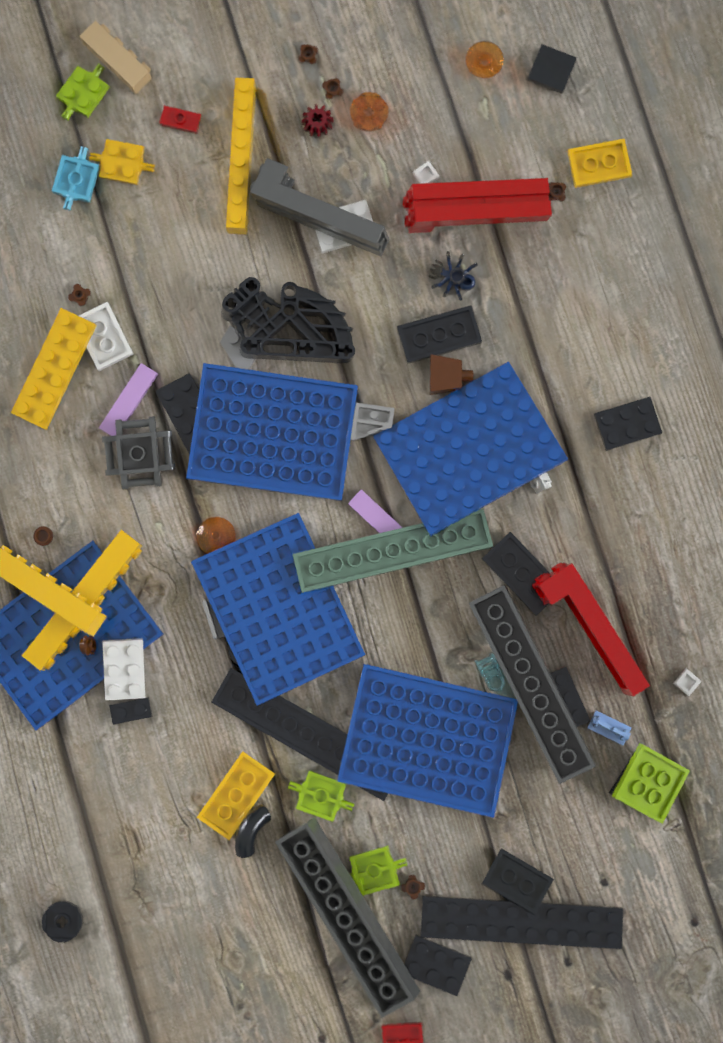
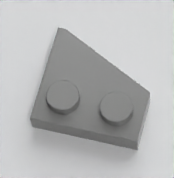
(231, 344)
(370, 420)

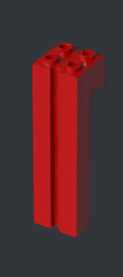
(476, 203)
(568, 584)

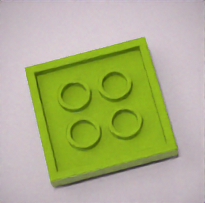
(650, 783)

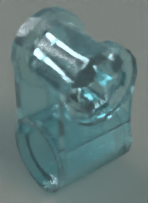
(490, 671)

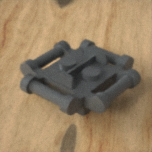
(138, 453)

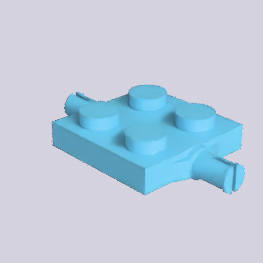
(75, 178)

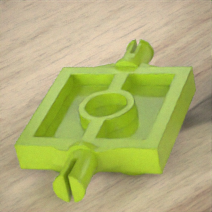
(82, 91)
(321, 796)
(375, 870)

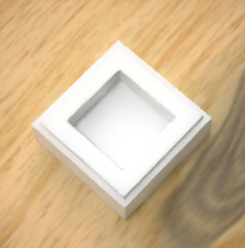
(426, 173)
(687, 682)

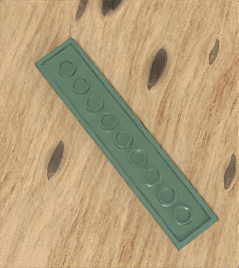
(389, 552)

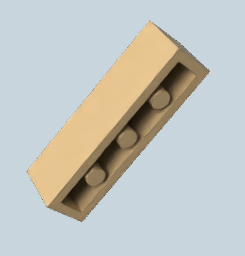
(115, 56)

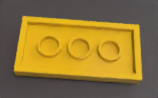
(236, 795)

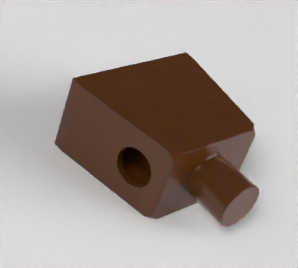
(447, 374)

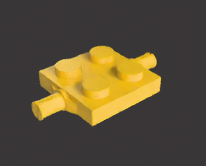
(121, 162)

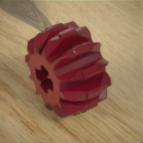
(319, 114)

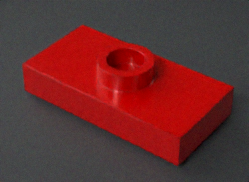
(180, 119)
(402, 1032)

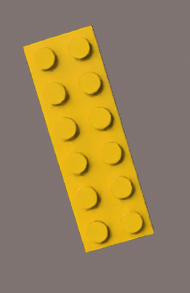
(53, 368)

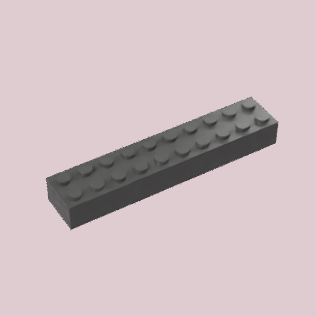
(532, 684)
(348, 917)

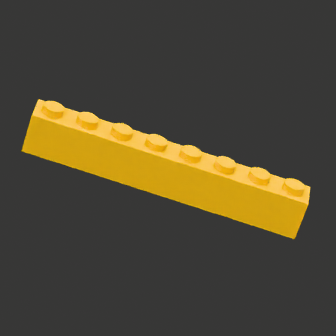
(240, 156)
(93, 586)
(50, 594)

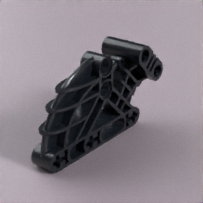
(248, 308)

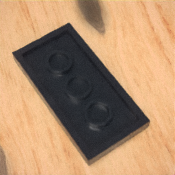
(439, 334)
(180, 403)
(517, 569)

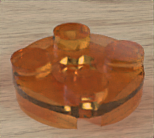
(377, 105)

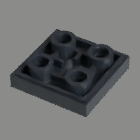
(552, 68)

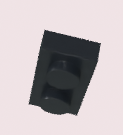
(130, 711)

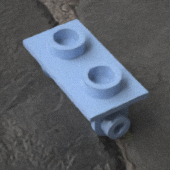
(609, 728)

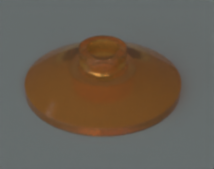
(484, 51)
(208, 527)

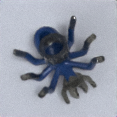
(455, 276)

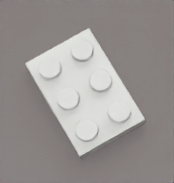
(329, 243)
(108, 340)
(123, 669)

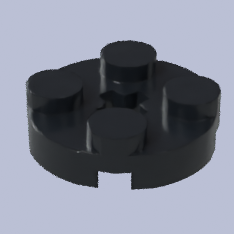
(70, 930)

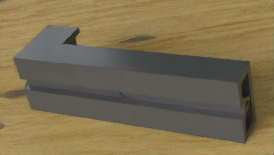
(275, 193)

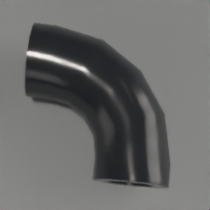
(249, 829)

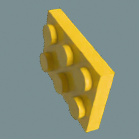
(599, 163)

